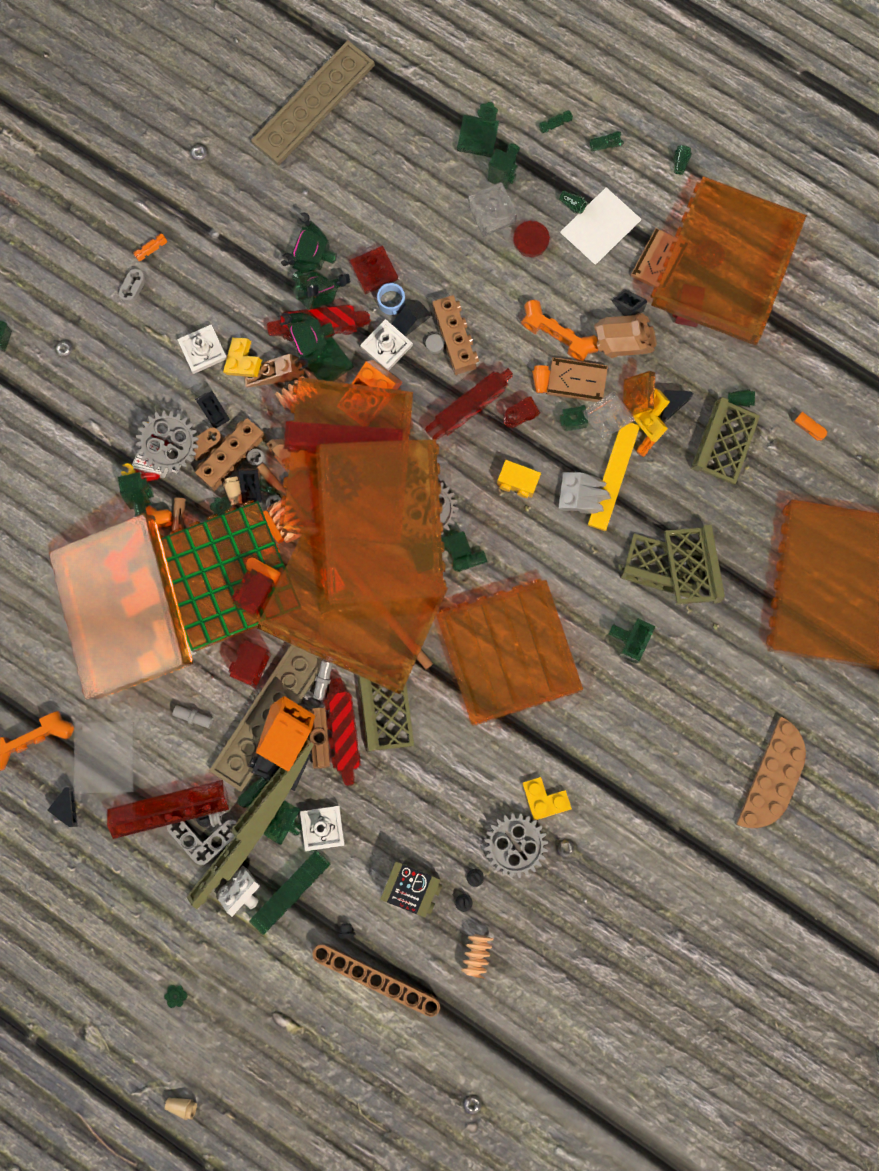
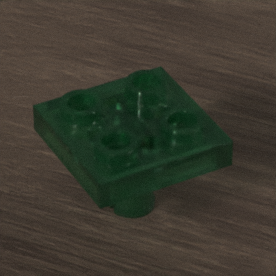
(283, 823)

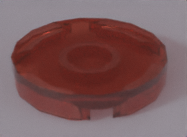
(531, 238)

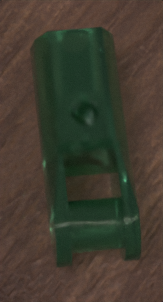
(603, 142)
(469, 561)
(253, 791)

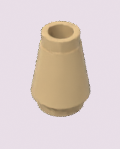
(233, 490)
(181, 1107)

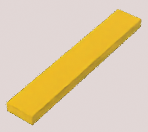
(614, 473)

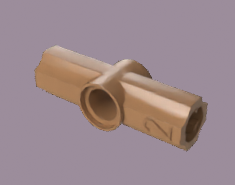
(320, 751)

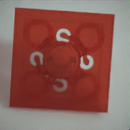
(371, 263)

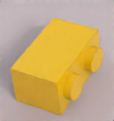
(518, 479)

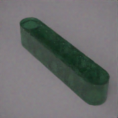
(290, 892)

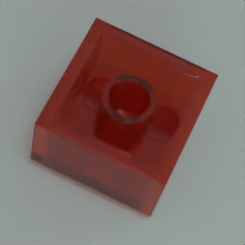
(253, 593)
(249, 664)

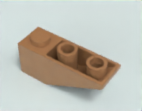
(276, 371)

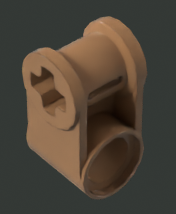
(206, 444)

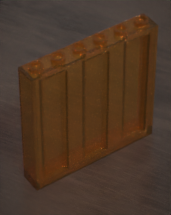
(508, 652)

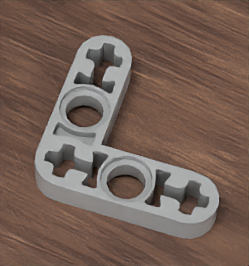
(199, 845)

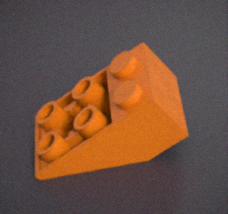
(375, 375)
(285, 732)

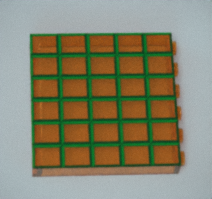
(209, 566)

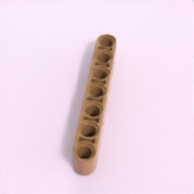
(382, 988)

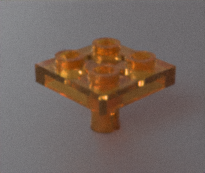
(639, 392)

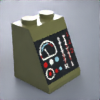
(411, 889)

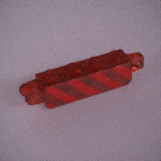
(343, 319)
(470, 403)
(343, 731)

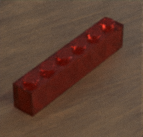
(307, 435)
(167, 809)

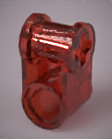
(524, 411)

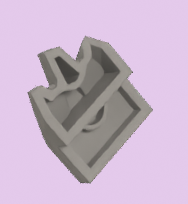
(582, 493)

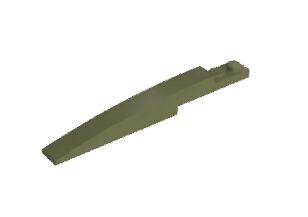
(249, 828)

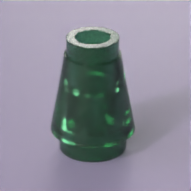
(681, 159)
(574, 202)
(742, 398)

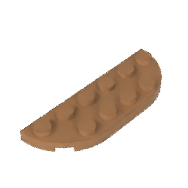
(775, 777)

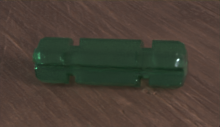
(555, 121)

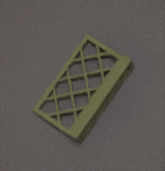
(711, 433)
(710, 567)
(653, 579)
(369, 717)

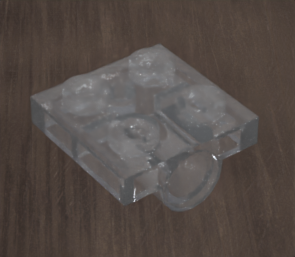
(608, 415)

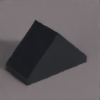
(629, 303)
(411, 318)
(677, 401)
(212, 409)
(250, 484)
(65, 807)

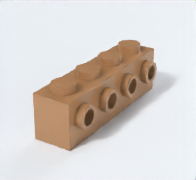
(454, 334)
(230, 454)

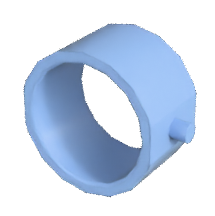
(391, 310)

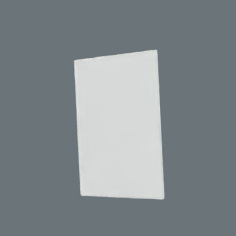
(600, 225)

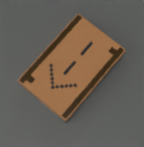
(653, 258)
(577, 380)

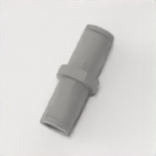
(322, 680)
(193, 716)

